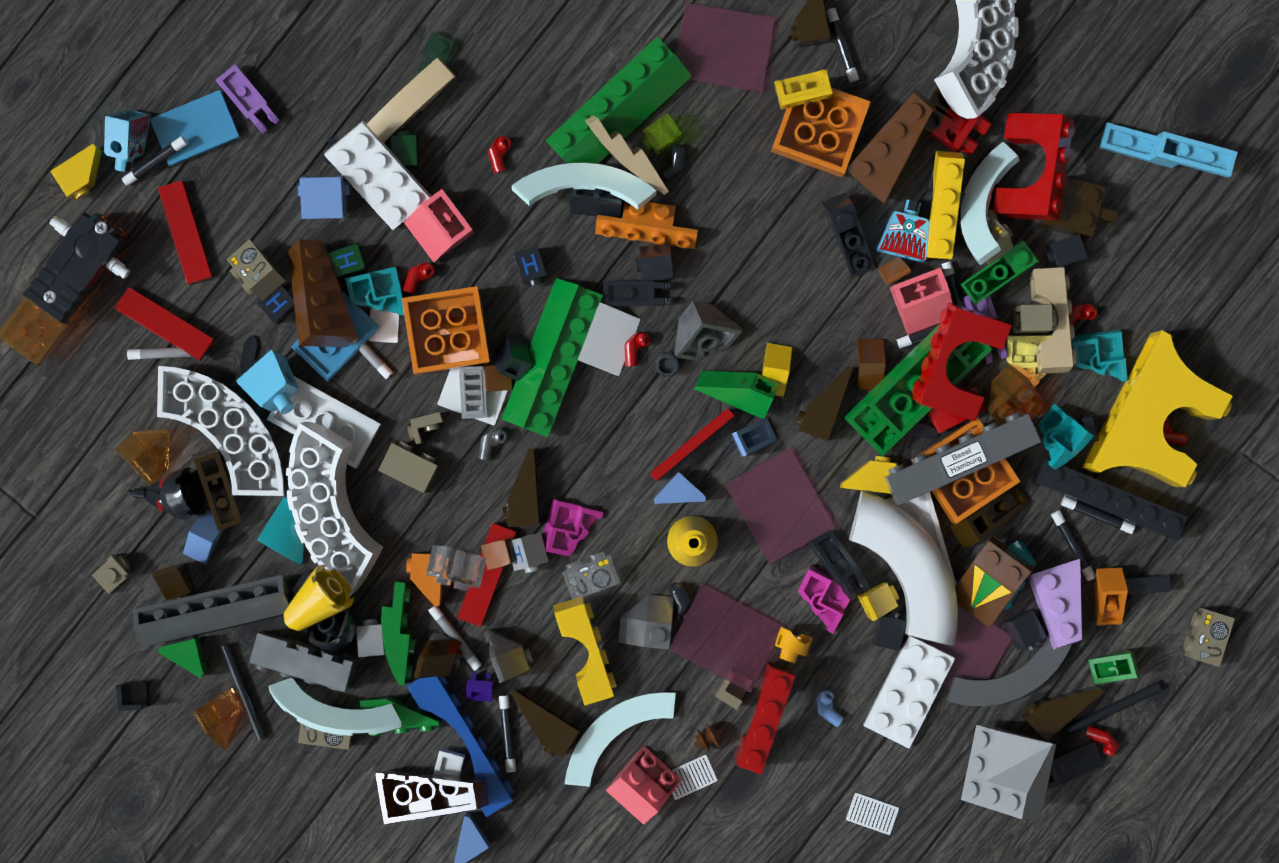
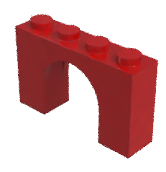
(1044, 197)
(956, 327)
(771, 703)

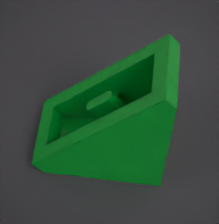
(187, 655)
(1114, 667)

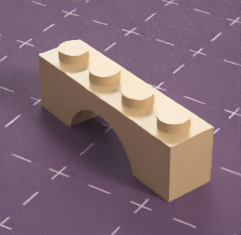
(1050, 287)

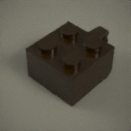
(1081, 210)

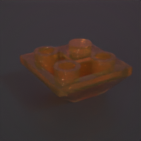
(1013, 393)

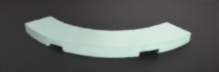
(584, 177)
(977, 200)
(329, 718)
(611, 724)

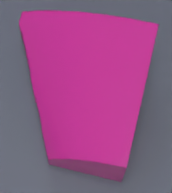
(567, 525)
(824, 596)

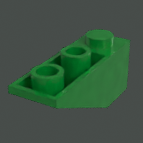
(999, 272)
(740, 389)
(408, 715)

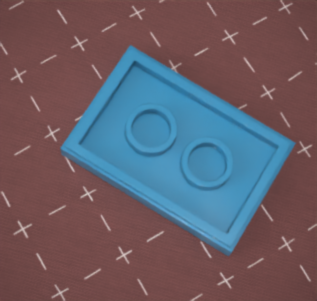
(203, 123)
(330, 360)

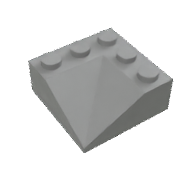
(1008, 772)

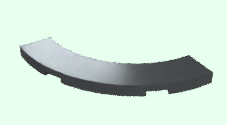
(1012, 685)

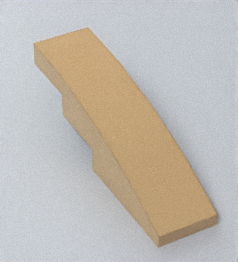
(411, 100)
(633, 159)

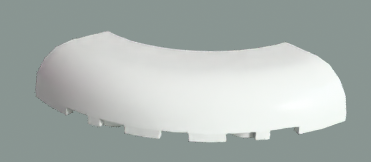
(981, 55)
(228, 424)
(322, 505)
(916, 563)

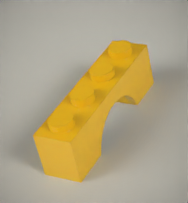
(945, 204)
(574, 622)

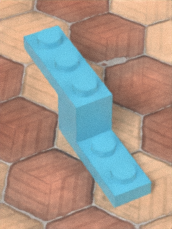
(1168, 150)

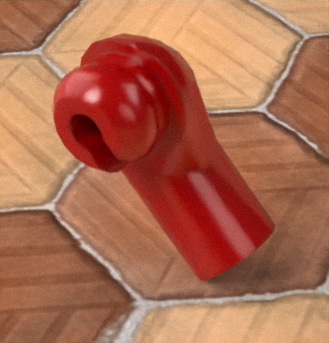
(497, 152)
(417, 274)
(1082, 312)
(633, 345)
(1173, 437)
(1104, 737)

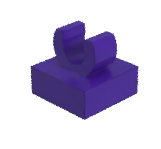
(479, 690)

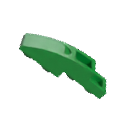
(398, 644)

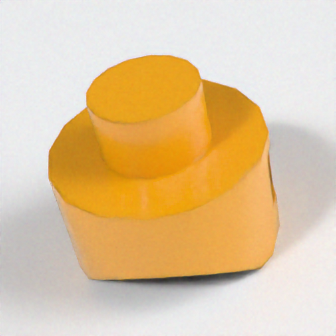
(792, 645)

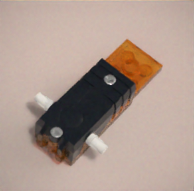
(65, 284)

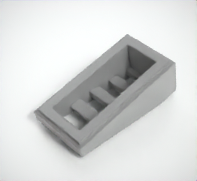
(463, 383)

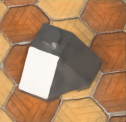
(702, 330)
(648, 623)
(507, 655)

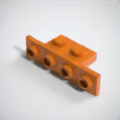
(648, 224)

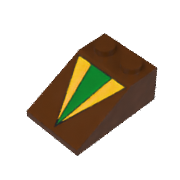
(992, 581)

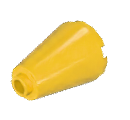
(689, 528)
(318, 598)

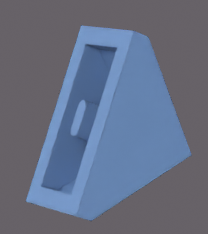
(754, 437)
(679, 491)
(202, 538)
(471, 840)

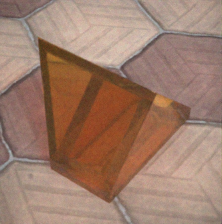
(146, 453)
(220, 717)

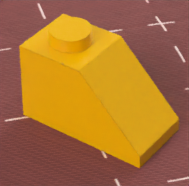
(78, 172)
(870, 476)
(879, 600)

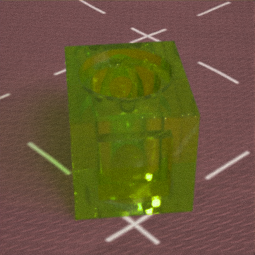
(661, 134)

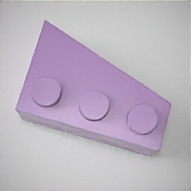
(1059, 602)

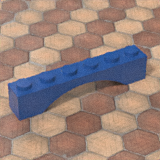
(435, 697)

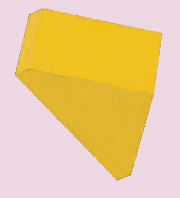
(777, 365)

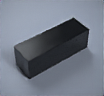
(1148, 584)

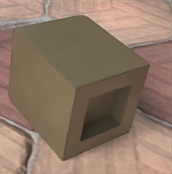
(730, 693)

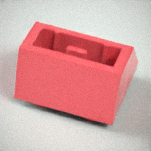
(438, 226)
(921, 300)
(644, 785)

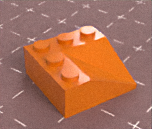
(822, 132)
(446, 330)
(976, 489)

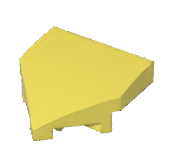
(1023, 356)

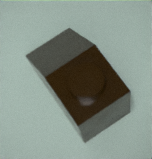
(811, 25)
(174, 581)
(439, 657)

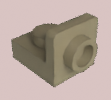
(428, 422)
(113, 573)

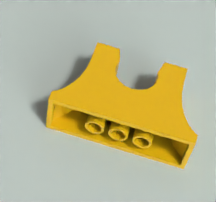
(1134, 426)

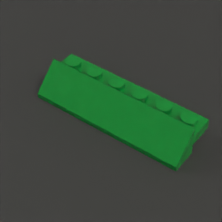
(621, 103)
(553, 356)
(890, 407)

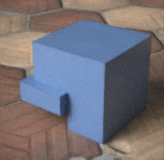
(323, 197)

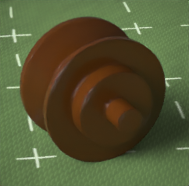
(708, 737)

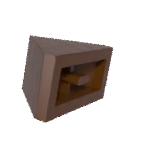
(870, 363)

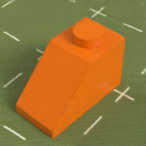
(418, 567)
(1110, 596)

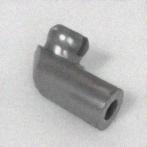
(489, 441)

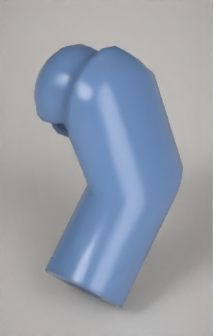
(825, 708)

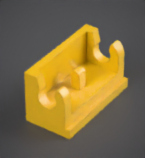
(803, 89)

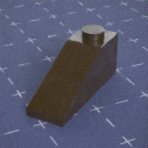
(822, 411)
(217, 488)
(523, 499)
(990, 516)
(1054, 712)
(550, 728)

